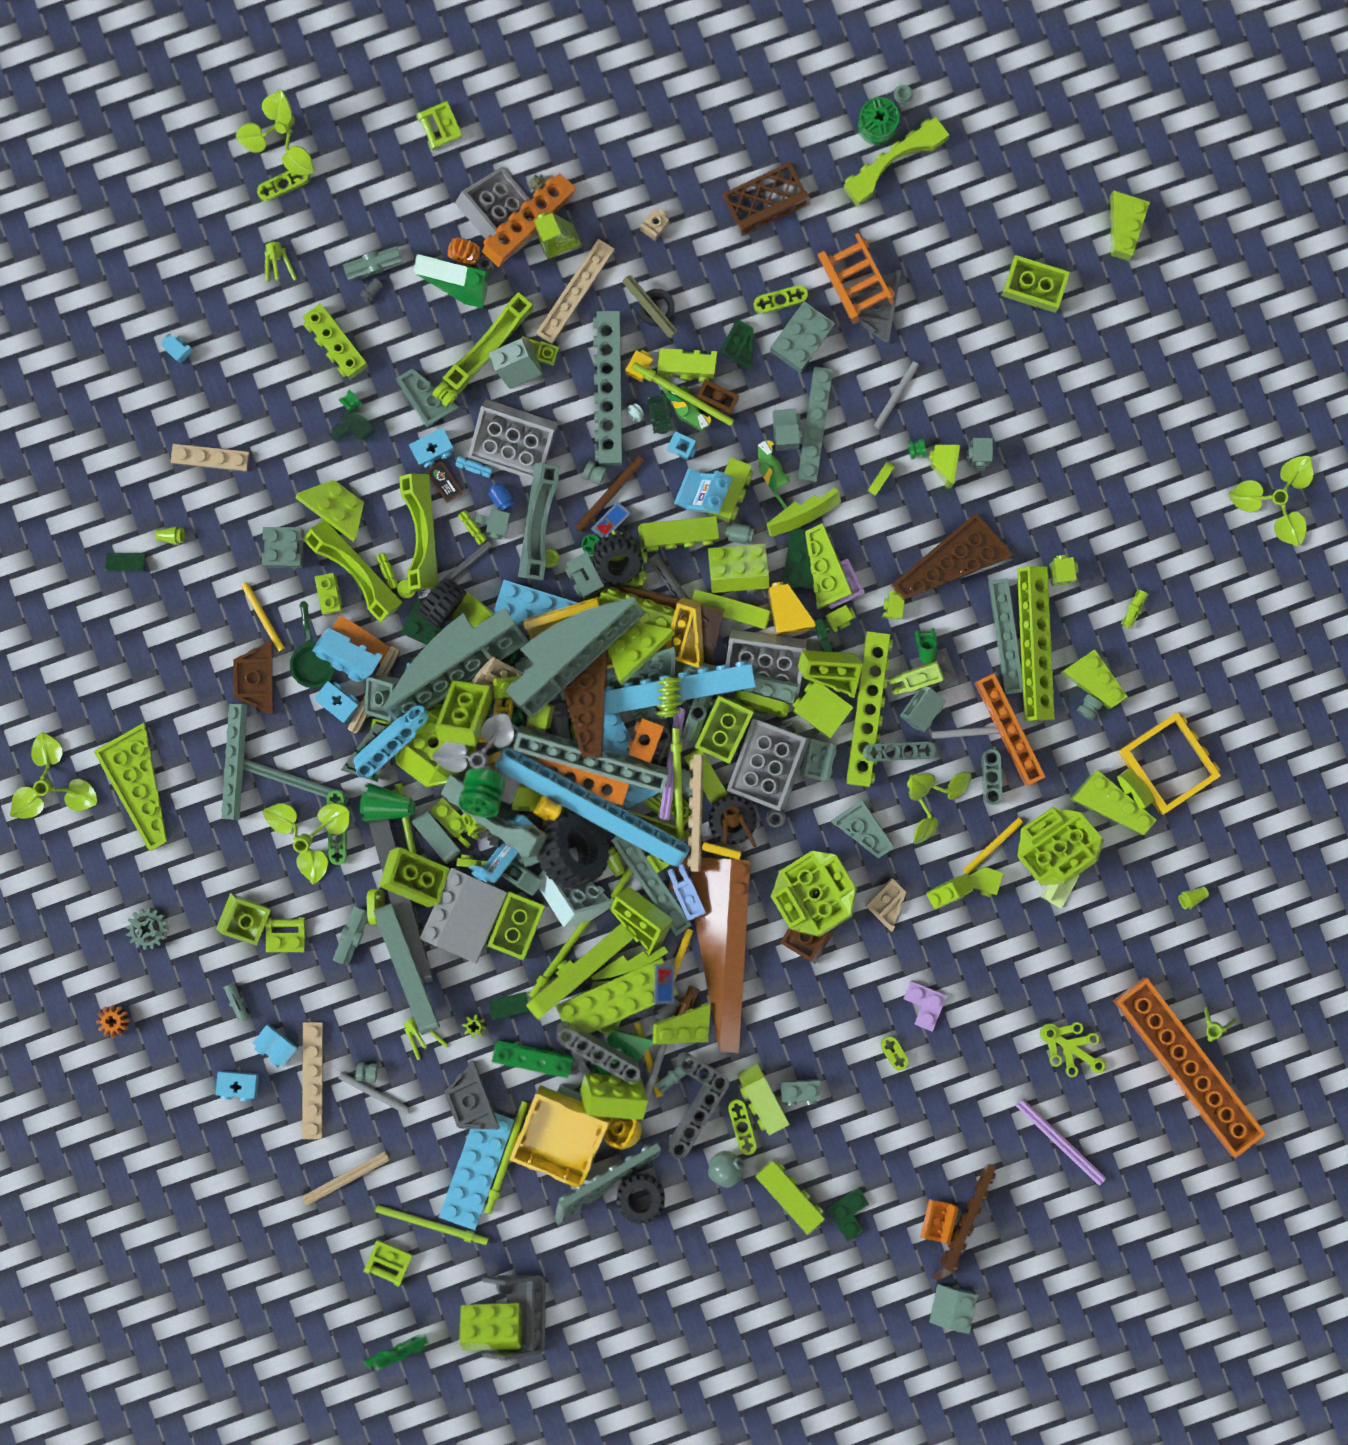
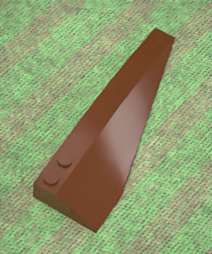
(722, 941)

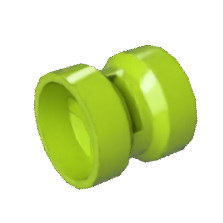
(445, 393)

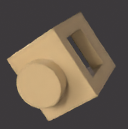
(655, 230)

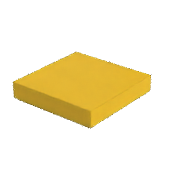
(721, 851)

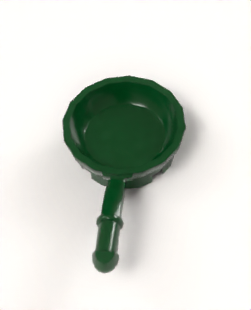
(304, 664)

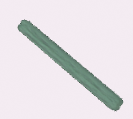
(290, 780)

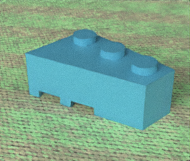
(345, 655)

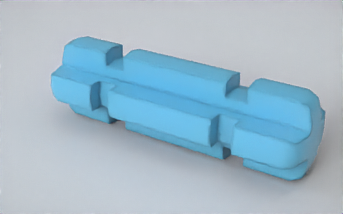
(474, 466)

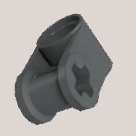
(661, 748)

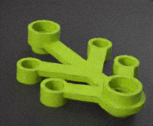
(1069, 1047)

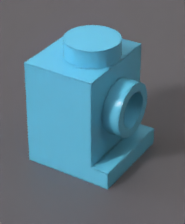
(176, 348)
(678, 440)

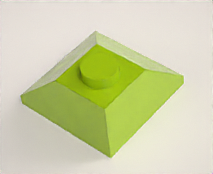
(944, 462)

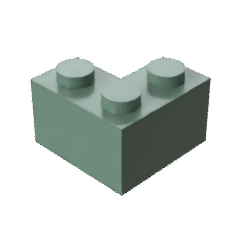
(786, 429)

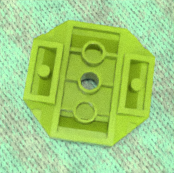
(417, 757)
(1055, 832)
(795, 892)

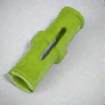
(1134, 609)

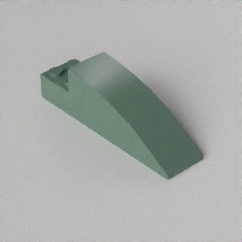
(568, 650)
(456, 656)

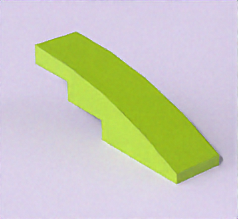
(799, 515)
(735, 610)
(623, 966)

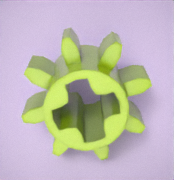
(478, 1023)

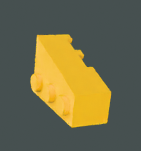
(688, 633)

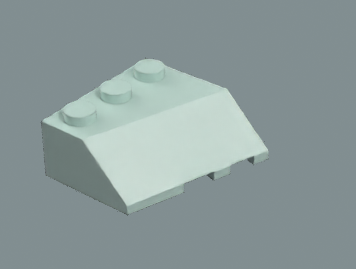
(574, 904)

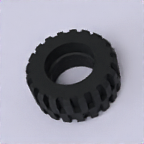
(590, 846)

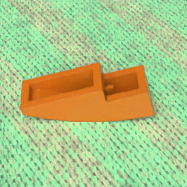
(360, 636)

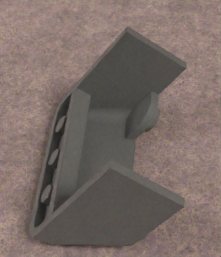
(530, 1294)

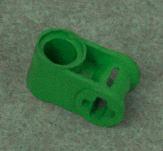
(926, 645)

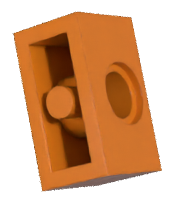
(645, 752)

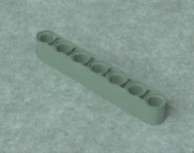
(406, 969)

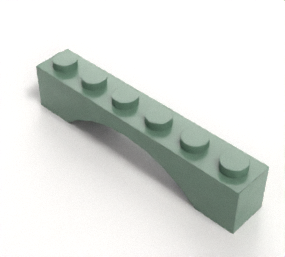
(533, 549)
(524, 839)

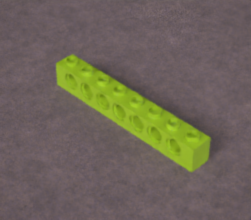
(872, 641)
(1035, 643)

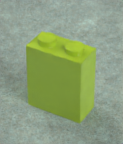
(822, 709)

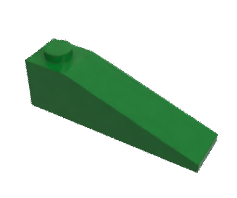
(458, 280)

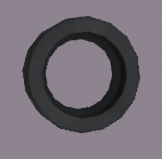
(657, 293)

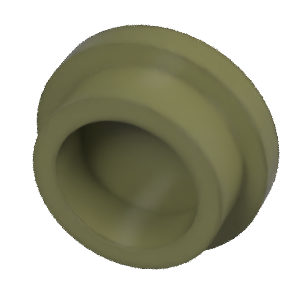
(536, 182)

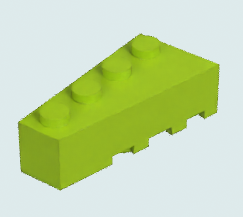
(555, 234)

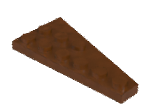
(586, 705)

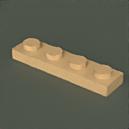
(210, 457)

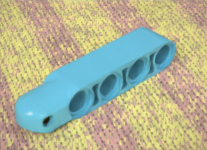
(389, 742)

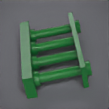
(532, 1059)

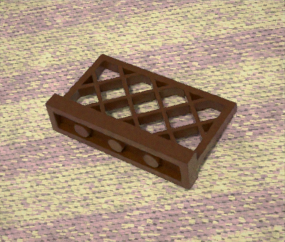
(776, 210)

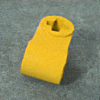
(547, 809)

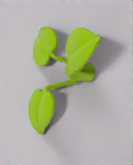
(251, 137)
(1248, 498)
(920, 786)
(26, 800)
(309, 862)

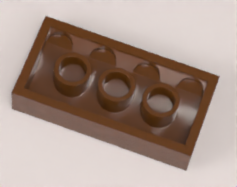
(807, 945)

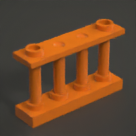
(846, 293)

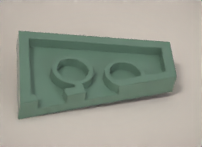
(420, 396)
(864, 828)

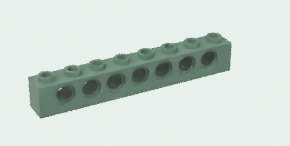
(609, 320)
(611, 765)

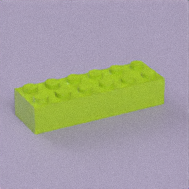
(612, 1000)

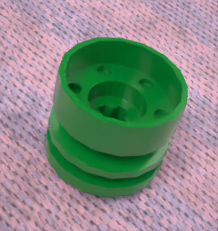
(877, 131)
(481, 792)

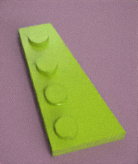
(828, 575)

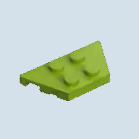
(335, 506)
(636, 648)

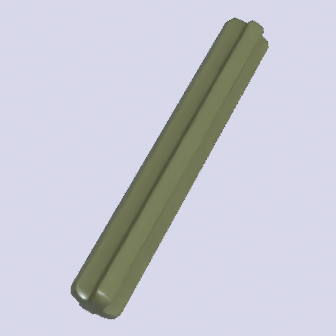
(649, 306)

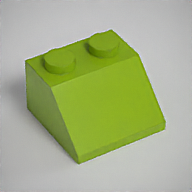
(243, 919)

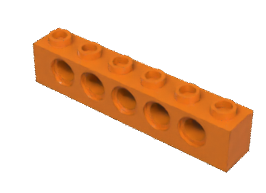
(500, 252)
(1009, 730)
(619, 788)

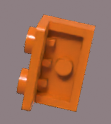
(939, 1221)

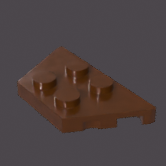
(255, 678)

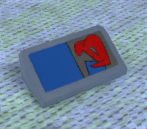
(611, 520)
(664, 984)

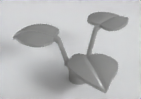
(497, 731)

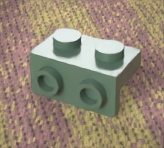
(818, 760)

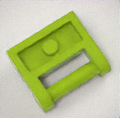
(445, 122)
(285, 941)
(391, 1257)

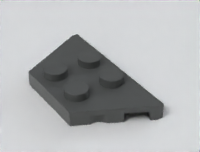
(879, 316)
(470, 1101)

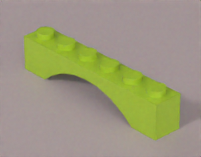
(927, 138)
(471, 363)
(417, 495)
(329, 543)

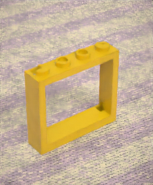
(1192, 738)

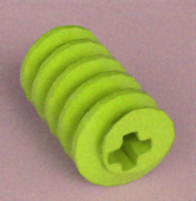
(669, 697)

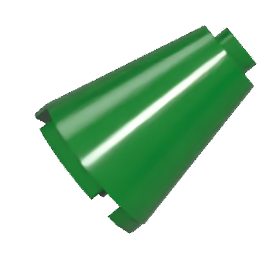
(384, 804)

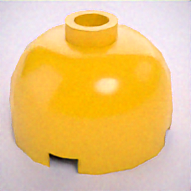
(623, 1132)

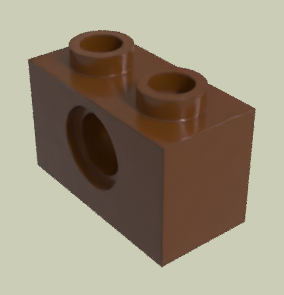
(718, 397)

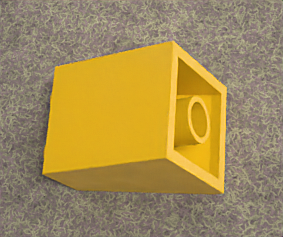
(787, 611)

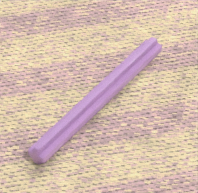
(669, 787)
(1061, 1142)

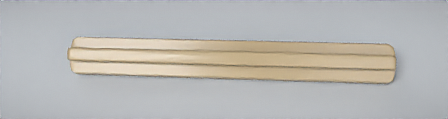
(384, 671)
(345, 1178)

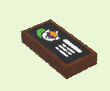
(444, 482)

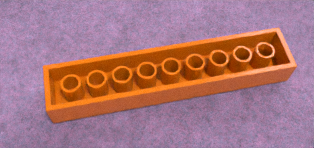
(1189, 1067)

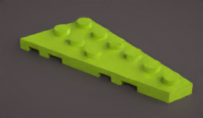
(132, 774)

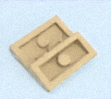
(494, 669)

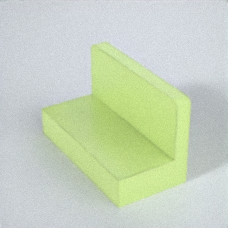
(1059, 893)

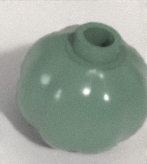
(725, 1169)

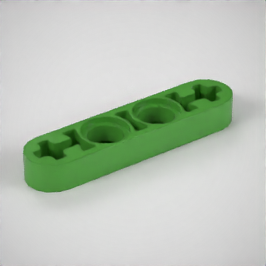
(342, 850)

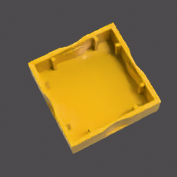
(559, 1137)

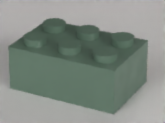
(802, 337)

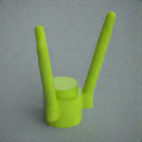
(274, 253)
(1214, 1028)
(412, 1029)

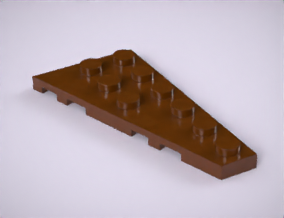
(961, 553)
(710, 616)
(964, 1226)

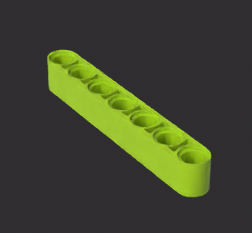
(580, 971)

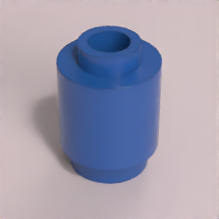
(501, 496)

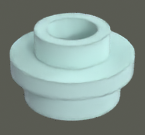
(635, 412)

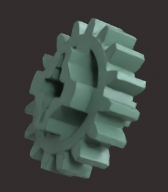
(151, 921)

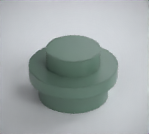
(903, 94)

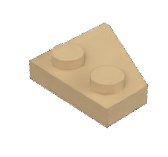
(887, 903)

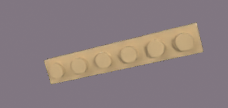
(575, 291)
(696, 804)
(312, 1081)

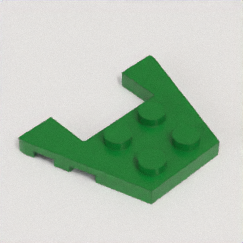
(397, 1353)

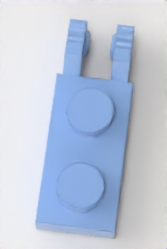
(687, 894)

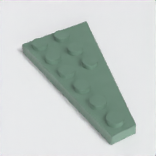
(658, 665)
(602, 1183)

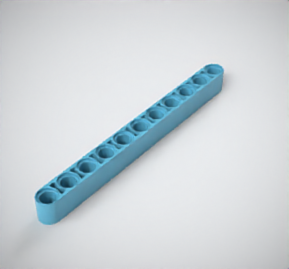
(592, 807)

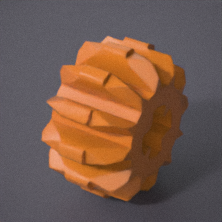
(463, 251)
(117, 1015)

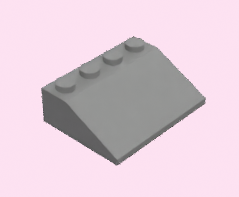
(492, 202)
(511, 439)
(768, 655)
(768, 764)
(464, 916)

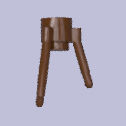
(733, 818)

